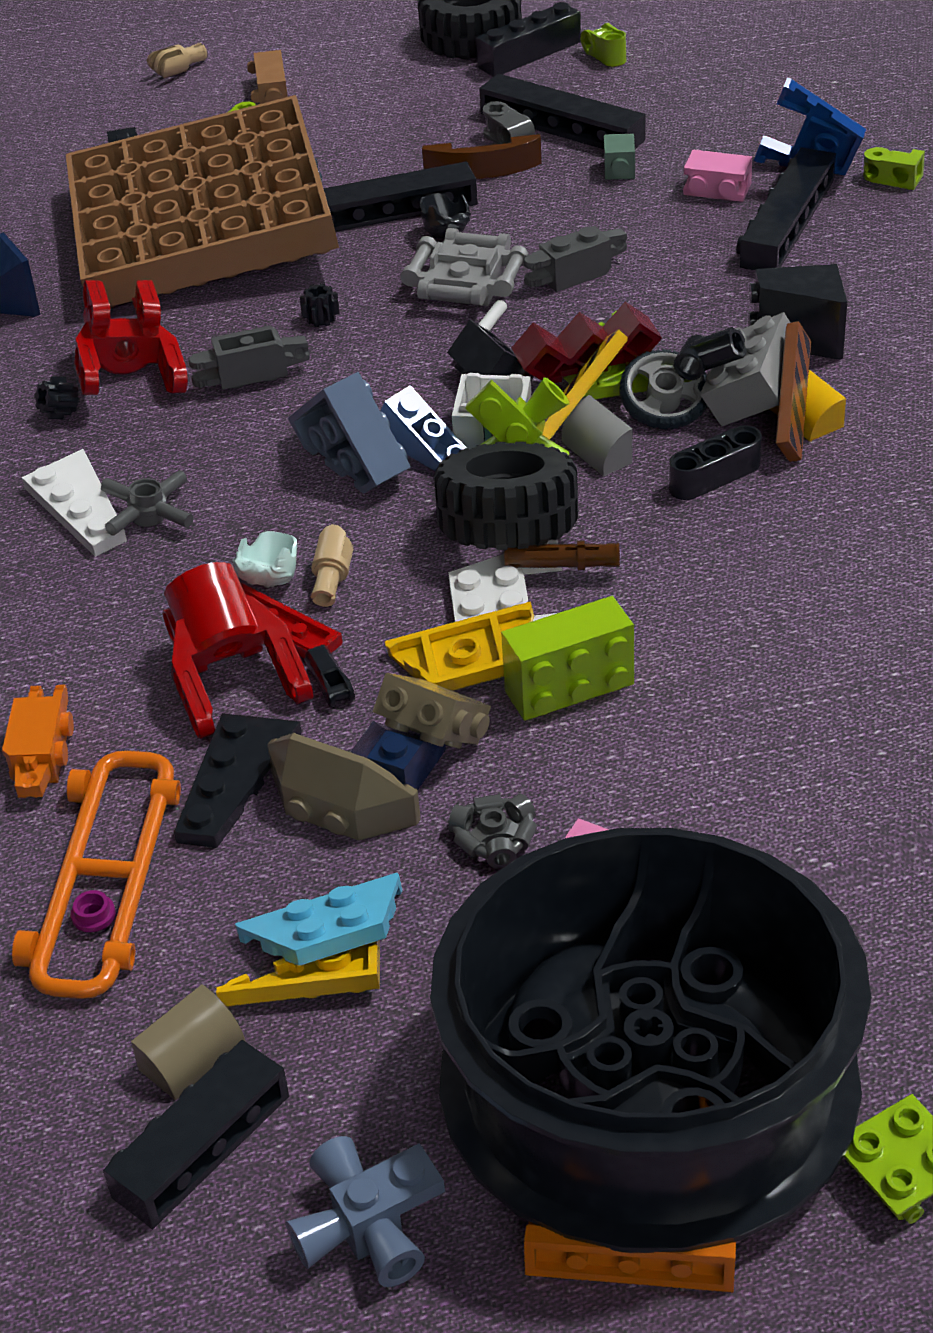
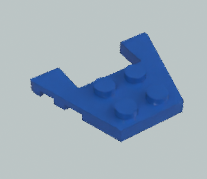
(822, 130)

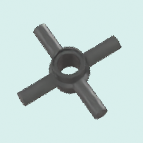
(146, 502)

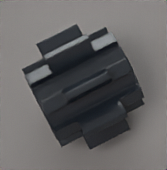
(319, 305)
(56, 397)

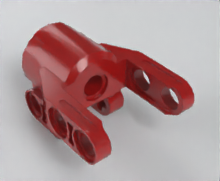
(126, 343)
(215, 621)

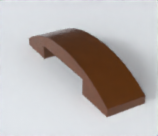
(488, 160)

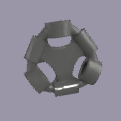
(501, 835)

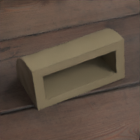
(186, 1041)

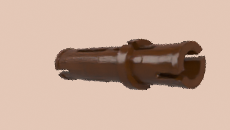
(564, 555)

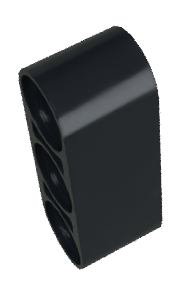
(714, 462)

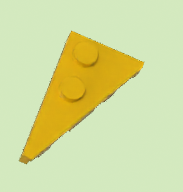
(340, 973)

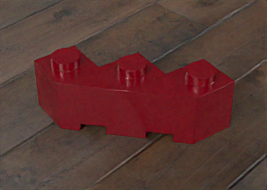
(565, 355)

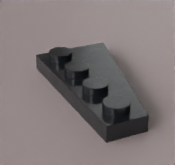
(229, 776)

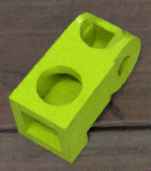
(893, 167)

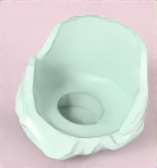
(268, 560)

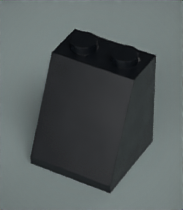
(805, 295)

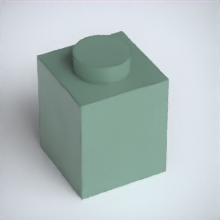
(619, 156)

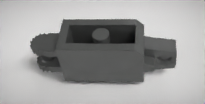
(574, 258)
(247, 358)

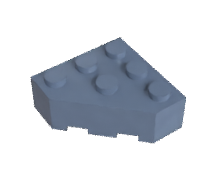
(351, 433)

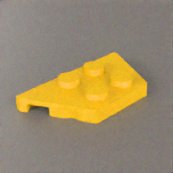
(459, 651)

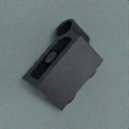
(484, 353)

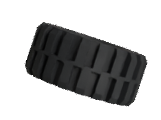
(453, 25)
(506, 495)

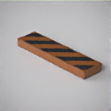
(793, 392)

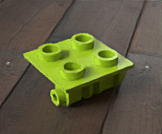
(897, 1156)

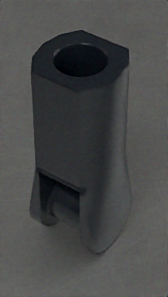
(328, 675)

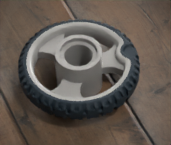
(661, 374)

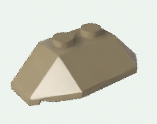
(339, 789)

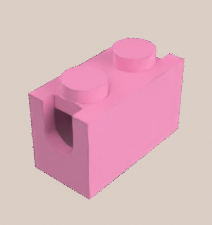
(718, 175)

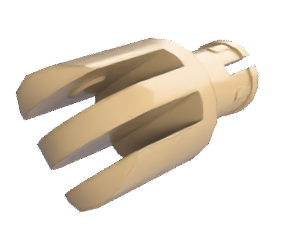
(175, 59)
(330, 564)

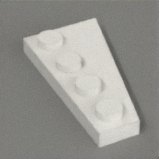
(75, 498)

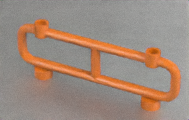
(84, 787)

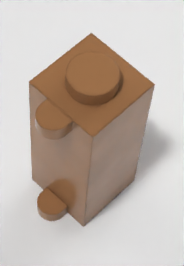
(269, 75)

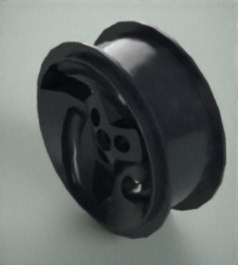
(651, 1057)

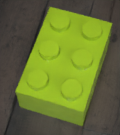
(568, 657)

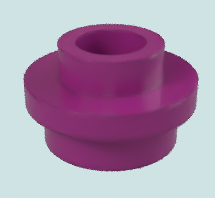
(92, 911)

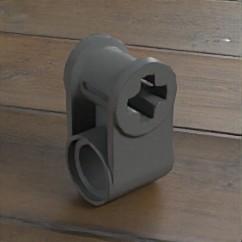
(505, 123)

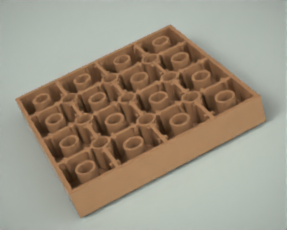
(199, 201)

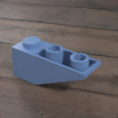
(420, 429)

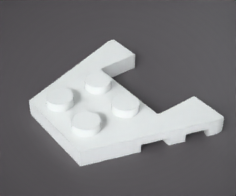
(490, 587)

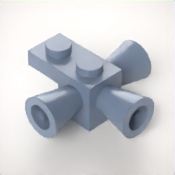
(367, 1208)

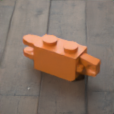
(37, 740)

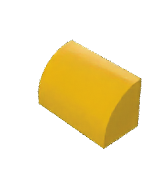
(823, 408)

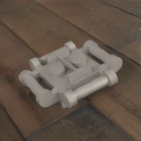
(464, 267)

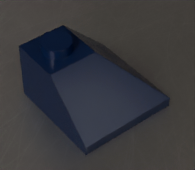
(16, 281)
(399, 753)

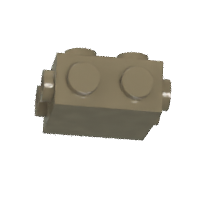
(432, 711)

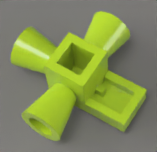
(517, 420)

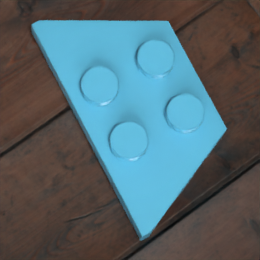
(327, 923)

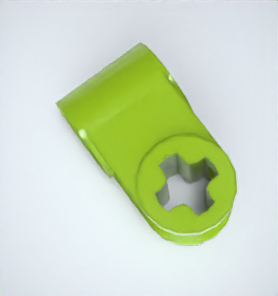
(605, 44)

